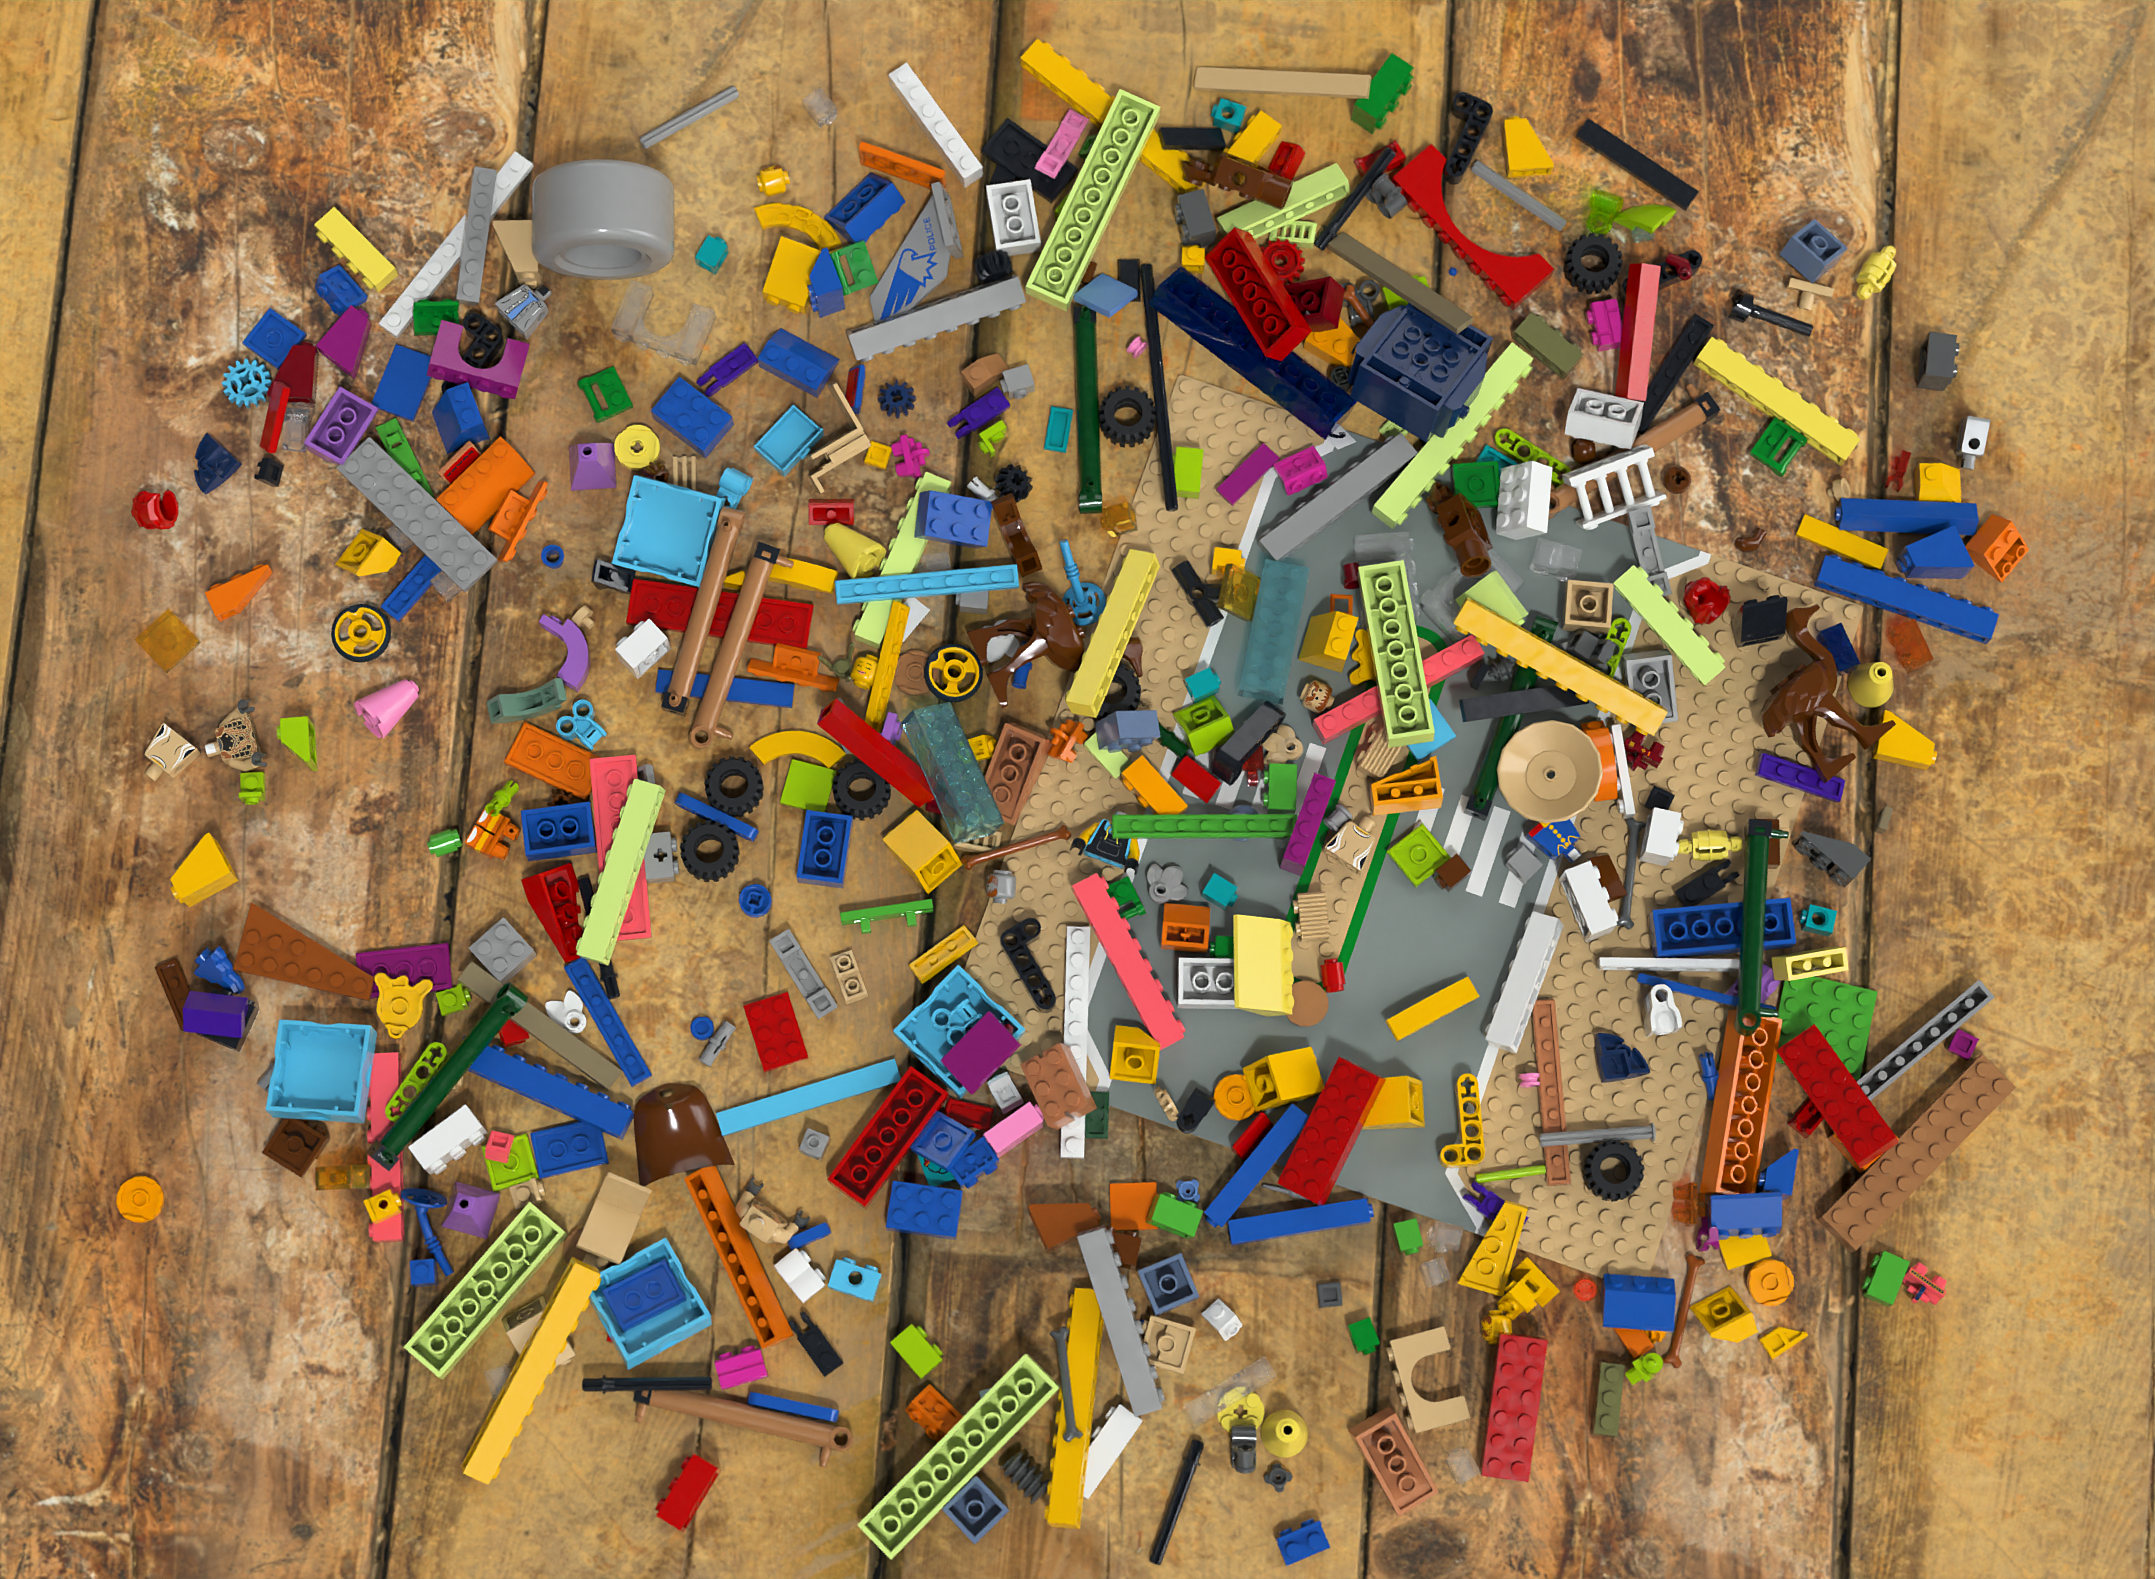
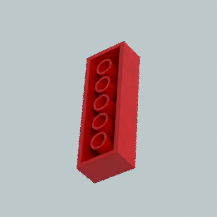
(1258, 294)
(1837, 1096)
(1331, 1131)
(888, 1137)
(1513, 1406)

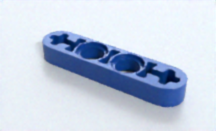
(711, 814)
(793, 1407)

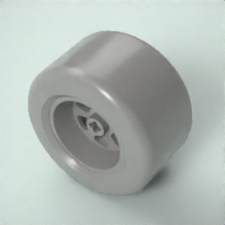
(603, 219)

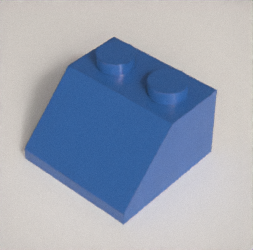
(1779, 1175)

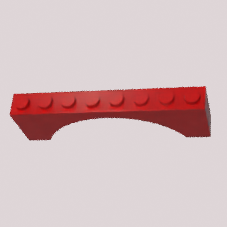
(1507, 276)

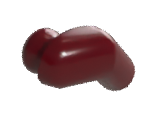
(1681, 264)

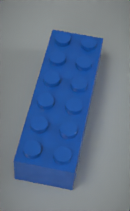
(1716, 929)

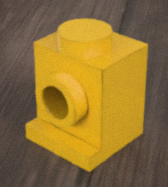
(1192, 257)
(1226, 556)
(379, 1215)

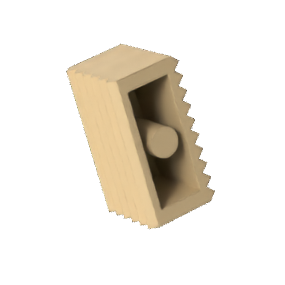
(1378, 757)
(1312, 916)

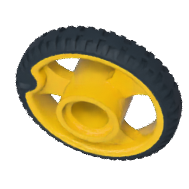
(347, 647)
(937, 661)

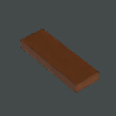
(175, 987)

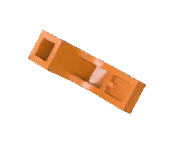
(1602, 740)

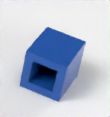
(423, 1272)

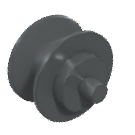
(1501, 669)

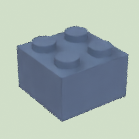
(1813, 251)
(1127, 730)
(1168, 1285)
(975, 1510)

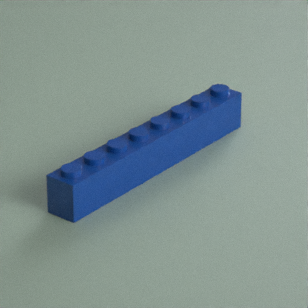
(1906, 599)
(553, 1091)

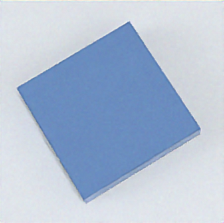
(1105, 295)

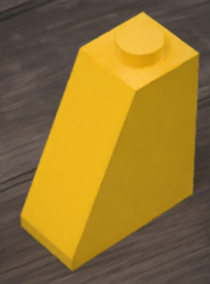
(1523, 150)
(1904, 745)

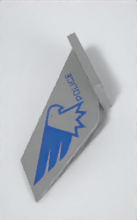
(921, 259)

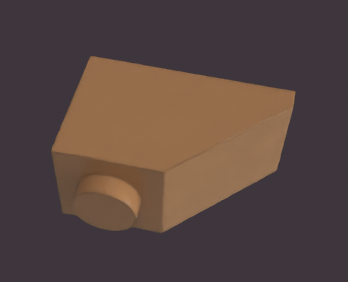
(983, 373)

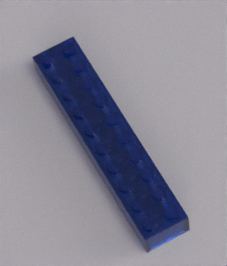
(1224, 333)

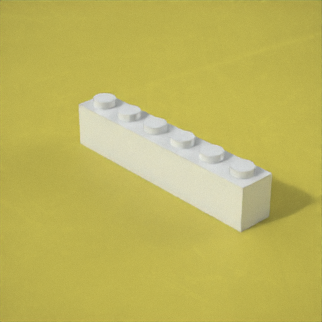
(935, 125)
(1523, 982)

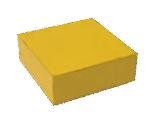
(878, 455)

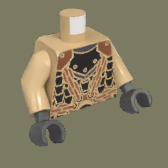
(238, 740)
(765, 1222)

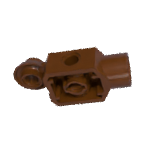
(1259, 181)
(1462, 529)

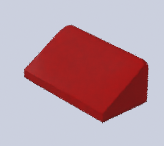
(1287, 160)
(831, 511)
(1196, 779)
(1252, 1136)

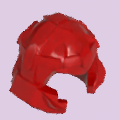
(154, 512)
(1706, 600)

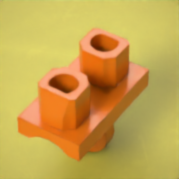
(1064, 739)

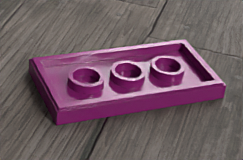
(416, 962)

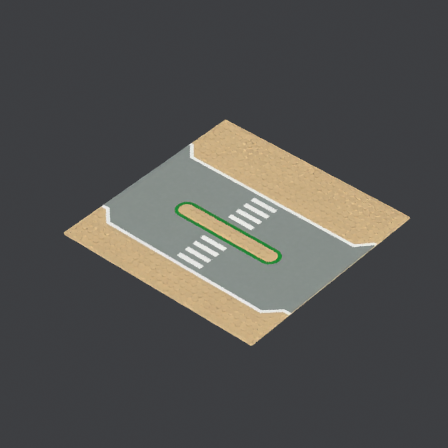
(1389, 935)

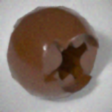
(1583, 450)
(1682, 474)

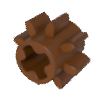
(655, 472)
(561, 797)

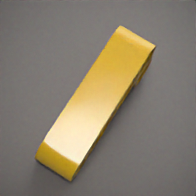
(1464, 1120)

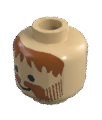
(1317, 697)

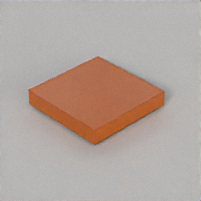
(1131, 1205)

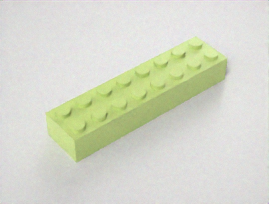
(1396, 654)
(485, 1291)

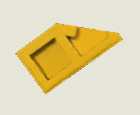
(1780, 1340)

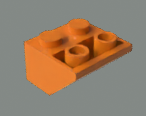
(1997, 547)
(1185, 928)

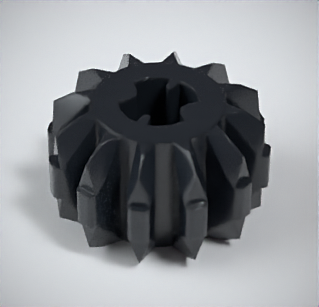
(993, 266)
(1013, 481)

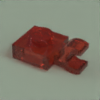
(1900, 466)
(1252, 765)

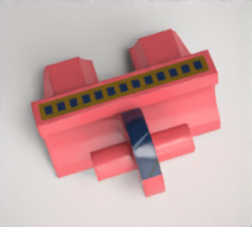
(1922, 1287)

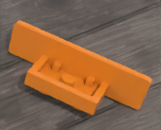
(513, 517)
(795, 666)

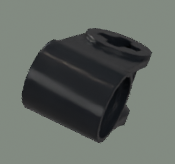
(1195, 1108)

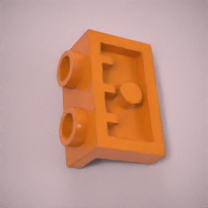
(933, 1413)

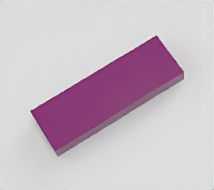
(1247, 474)

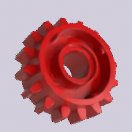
(1290, 255)

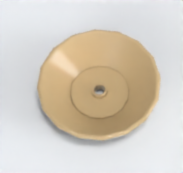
(1546, 749)

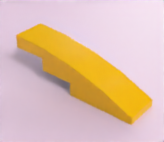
(1432, 1008)

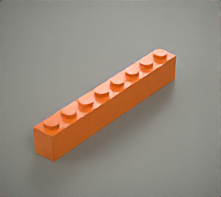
(738, 1257)

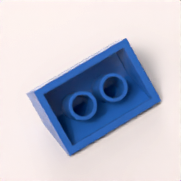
(865, 208)
(825, 287)
(797, 362)
(558, 831)
(1745, 1214)
(1638, 1302)

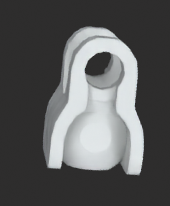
(1661, 1016)

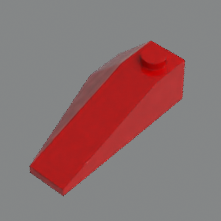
(555, 904)

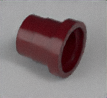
(1351, 576)

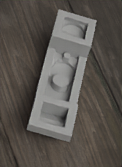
(1646, 547)
(803, 974)

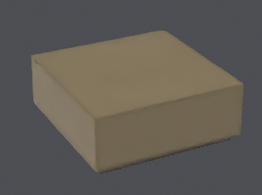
(1883, 820)

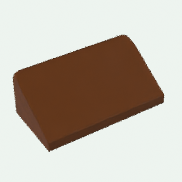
(1609, 877)

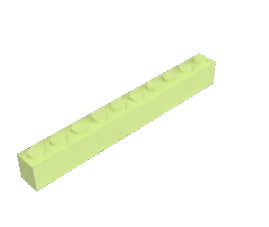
(1438, 452)

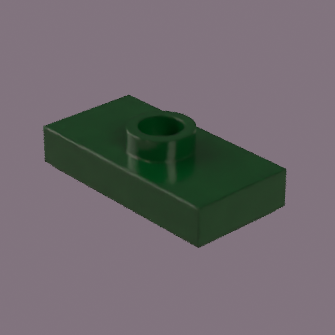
(1097, 1120)

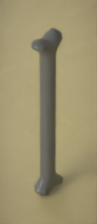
(1635, 828)
(1071, 1430)

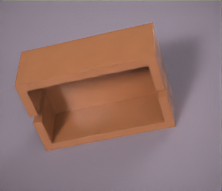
(1058, 1086)

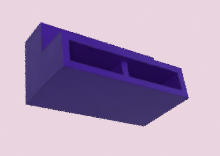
(215, 1014)

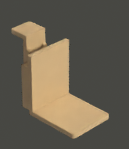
(842, 447)
(612, 1221)

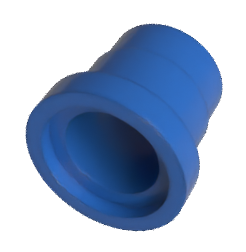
(550, 550)

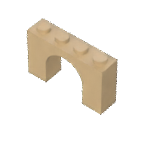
(1422, 1413)

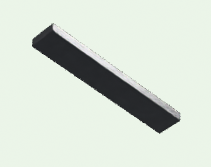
(1637, 164)
(1673, 369)
(1517, 703)

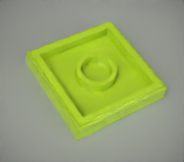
(808, 786)
(1418, 855)
(517, 1170)

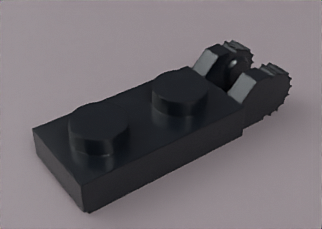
(1705, 885)
(817, 1346)

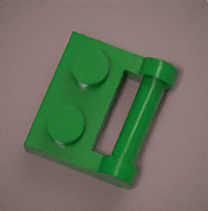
(859, 265)
(612, 391)
(1771, 443)
(1124, 893)

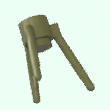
(842, 667)

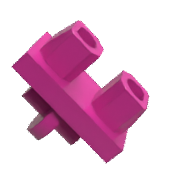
(913, 455)

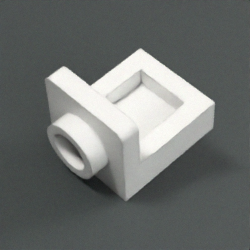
(1004, 1092)
(1222, 1319)

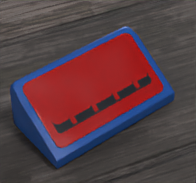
(855, 387)

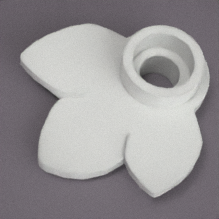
(1001, 645)
(566, 1011)

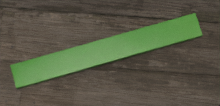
(1203, 826)

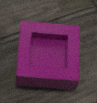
(1962, 1044)

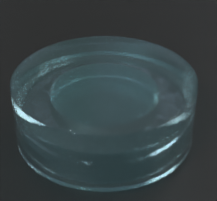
(1640, 235)

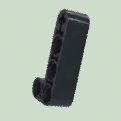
(1465, 141)
(1665, 279)
(479, 345)
(1246, 741)
(1031, 968)

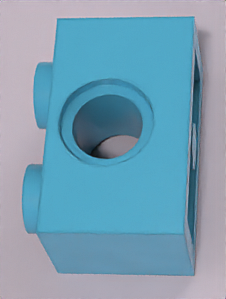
(840, 1279)

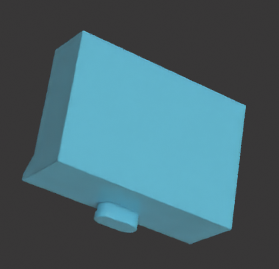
(789, 440)

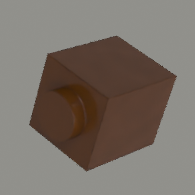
(1451, 873)

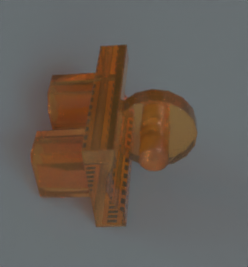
(1693, 1209)

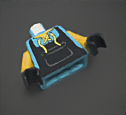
(1098, 844)

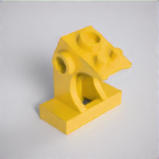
(1531, 1286)

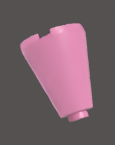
(386, 706)

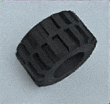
(1593, 246)
(1131, 399)
(1133, 692)
(729, 768)
(856, 808)
(700, 834)
(1627, 1156)

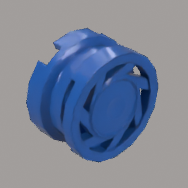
(755, 900)

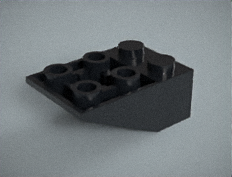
(1760, 621)

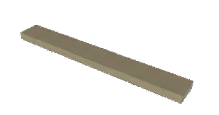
(1400, 283)
(544, 1029)

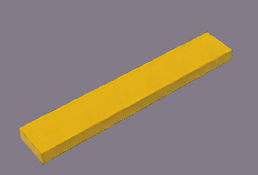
(887, 665)

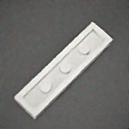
(1625, 803)

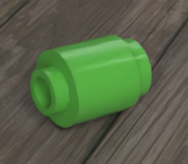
(444, 842)

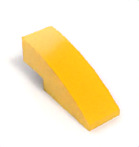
(805, 576)

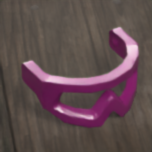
(1713, 1239)

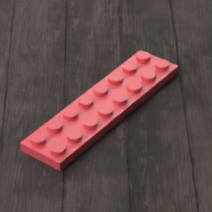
(609, 788)

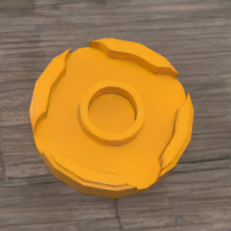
(1233, 1098)
(140, 1199)
(1770, 1282)

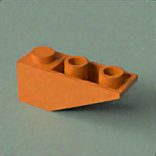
(233, 596)

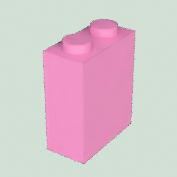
(1014, 1129)

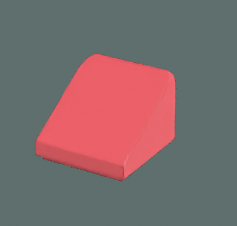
(499, 1146)

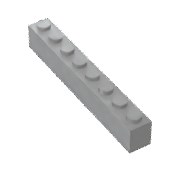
(936, 317)
(1337, 499)
(1925, 1039)
(1120, 1320)

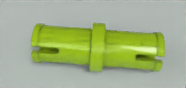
(501, 798)

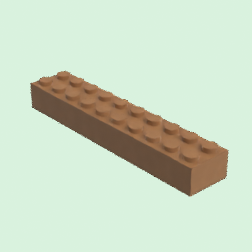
(1917, 1154)

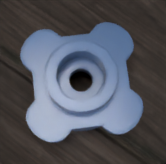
(1192, 1186)

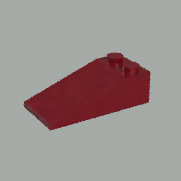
(1318, 302)

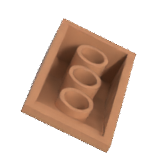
(1016, 768)
(1393, 1460)

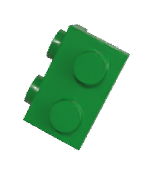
(428, 315)

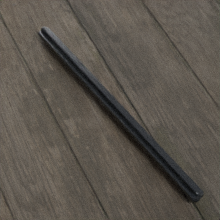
(1159, 390)

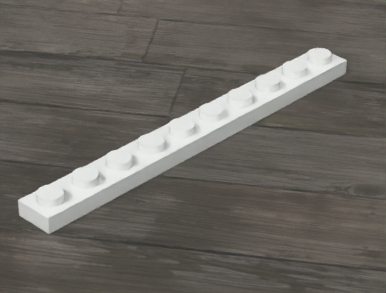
(449, 252)
(1076, 1026)

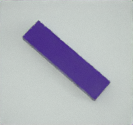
(1798, 777)

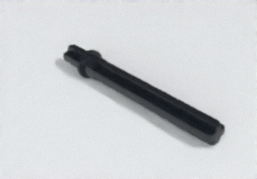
(1354, 199)
(607, 972)
(614, 1384)
(1188, 1470)

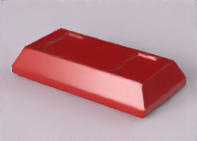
(969, 1114)

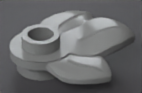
(1168, 881)

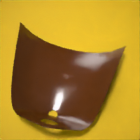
(676, 1137)

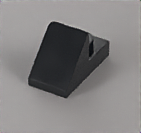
(612, 576)

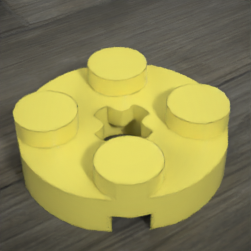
(629, 438)
(1254, 1415)

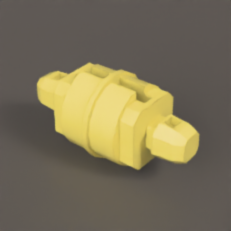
(1876, 272)
(1709, 845)

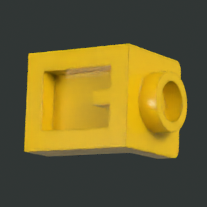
(983, 747)

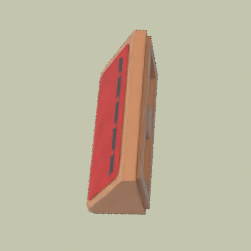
(459, 463)

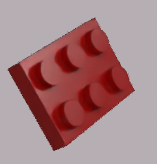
(775, 1032)

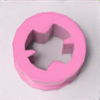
(1137, 347)
(1529, 1080)

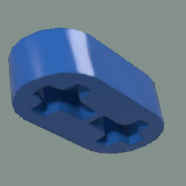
(809, 1236)

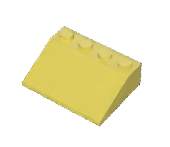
(1263, 965)

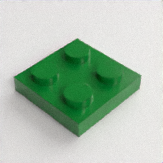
(1477, 482)

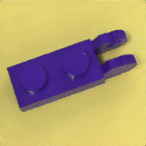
(728, 369)
(980, 412)
(1490, 1205)

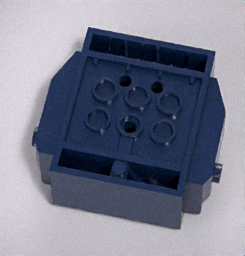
(1414, 395)

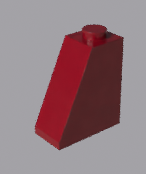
(299, 373)

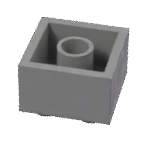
(502, 951)

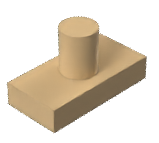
(1808, 292)

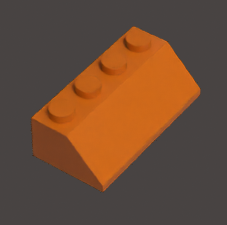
(484, 484)

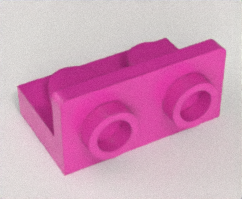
(1301, 470)

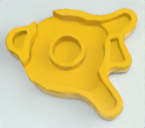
(1364, 658)
(399, 1003)

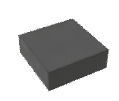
(1329, 1295)

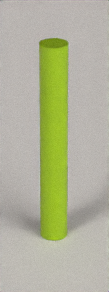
(1510, 1174)

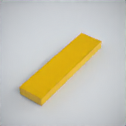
(1841, 542)

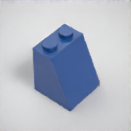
(459, 418)
(1936, 557)

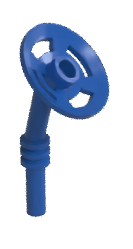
(423, 1201)

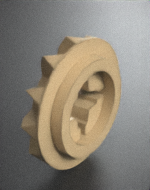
(1166, 1103)

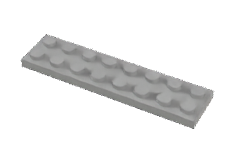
(417, 514)

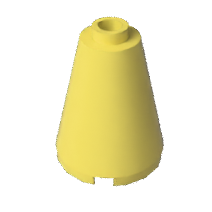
(854, 551)
(1871, 684)
(1277, 1441)

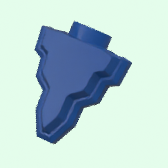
(218, 969)

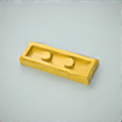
(943, 954)

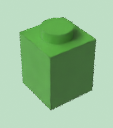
(1407, 1236)

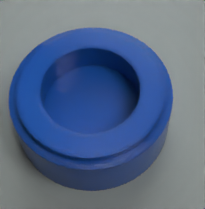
(702, 1028)

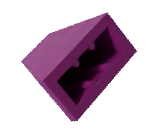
(347, 340)

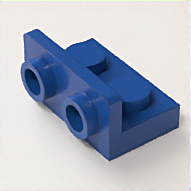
(339, 290)
(974, 1162)
(1302, 1542)

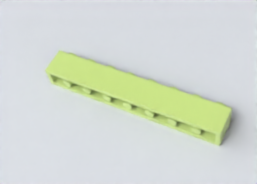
(902, 560)
(620, 872)

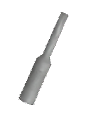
(1283, 1190)

